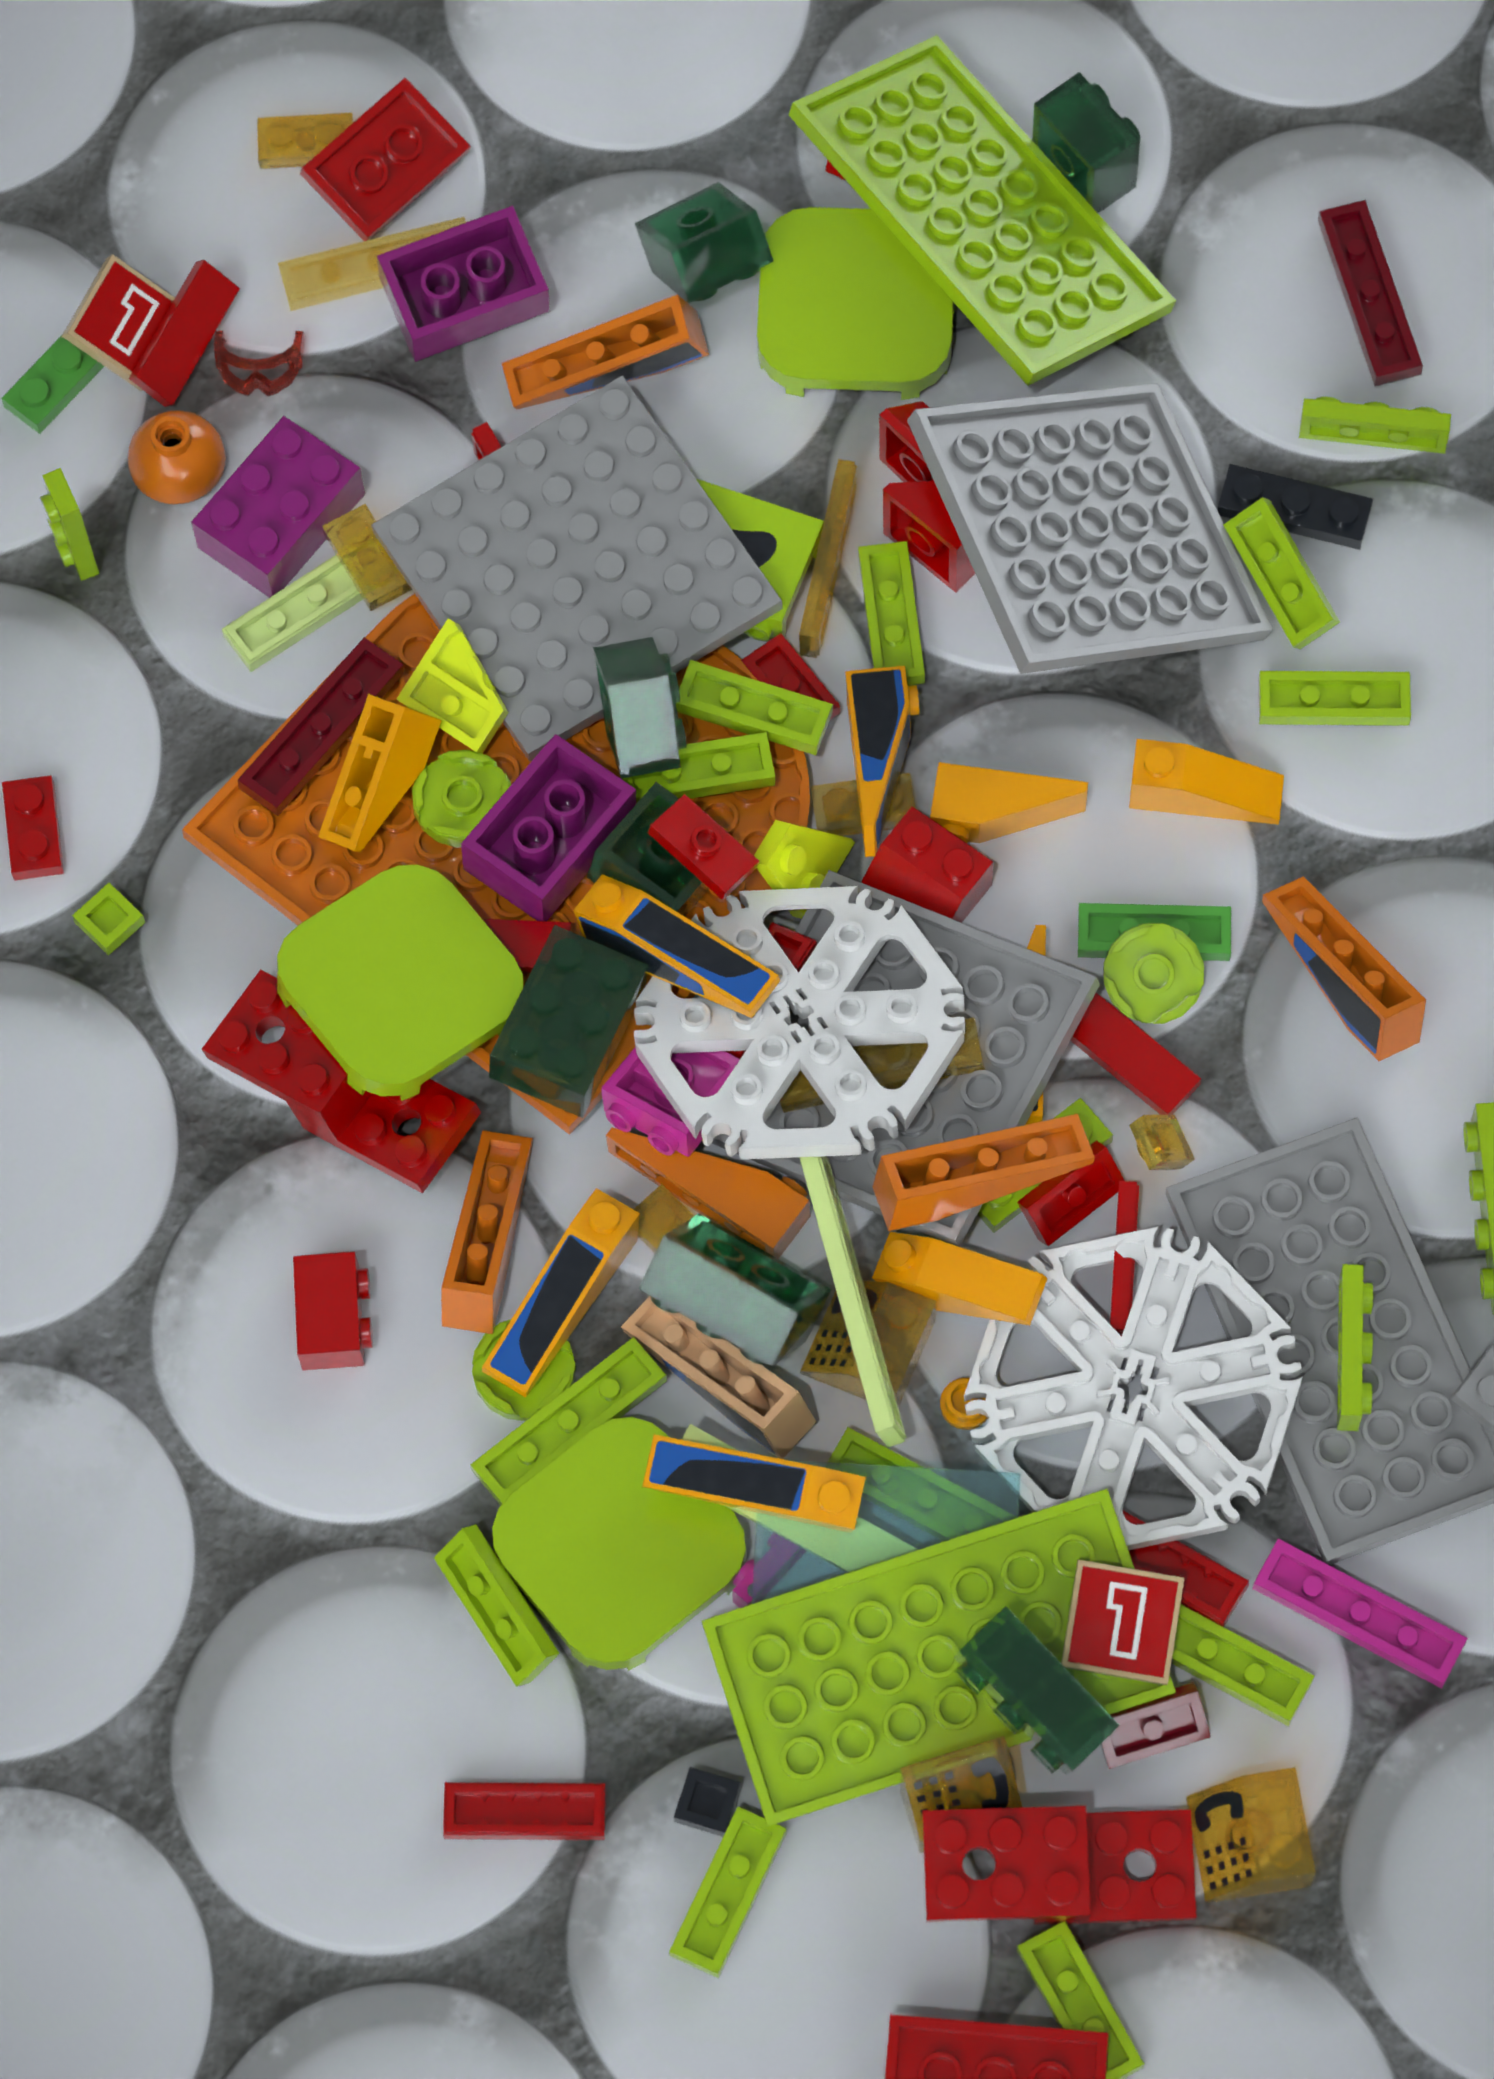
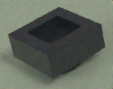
(707, 1802)

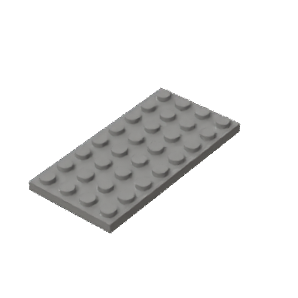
(1287, 1230)

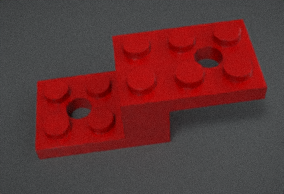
(324, 1103)
(1058, 1865)

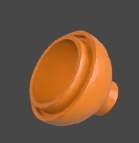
(180, 471)

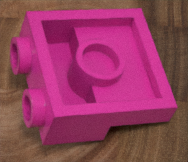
(636, 1100)

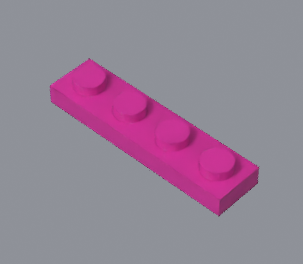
(1359, 1613)

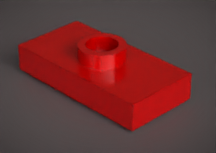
(703, 847)

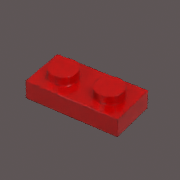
(782, 667)
(32, 828)
(1069, 1198)

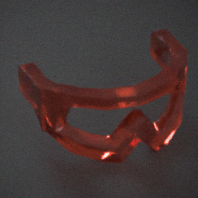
(292, 356)

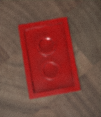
(385, 160)

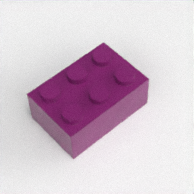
(463, 283)
(275, 505)
(547, 828)

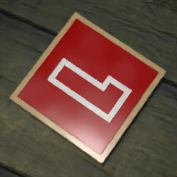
(118, 317)
(1122, 1622)

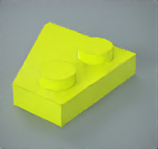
(456, 690)
(799, 857)

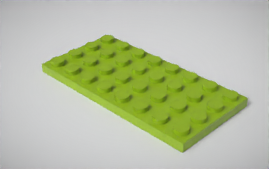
(982, 209)
(861, 1667)

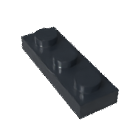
(1302, 506)

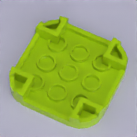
(849, 307)
(398, 979)
(615, 1559)

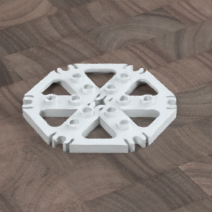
(782, 1049)
(1182, 1381)

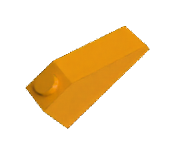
(378, 770)
(1202, 783)
(994, 803)
(960, 1278)

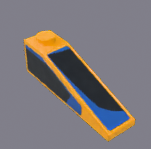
(880, 734)
(673, 946)
(564, 1291)
(755, 1482)

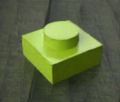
(108, 918)

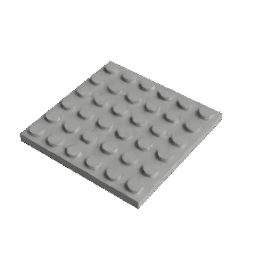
(1089, 527)
(575, 546)
(1024, 1022)

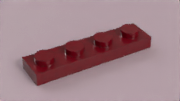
(1370, 293)
(319, 727)

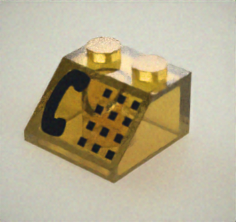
(903, 1328)
(959, 1780)
(1251, 1836)

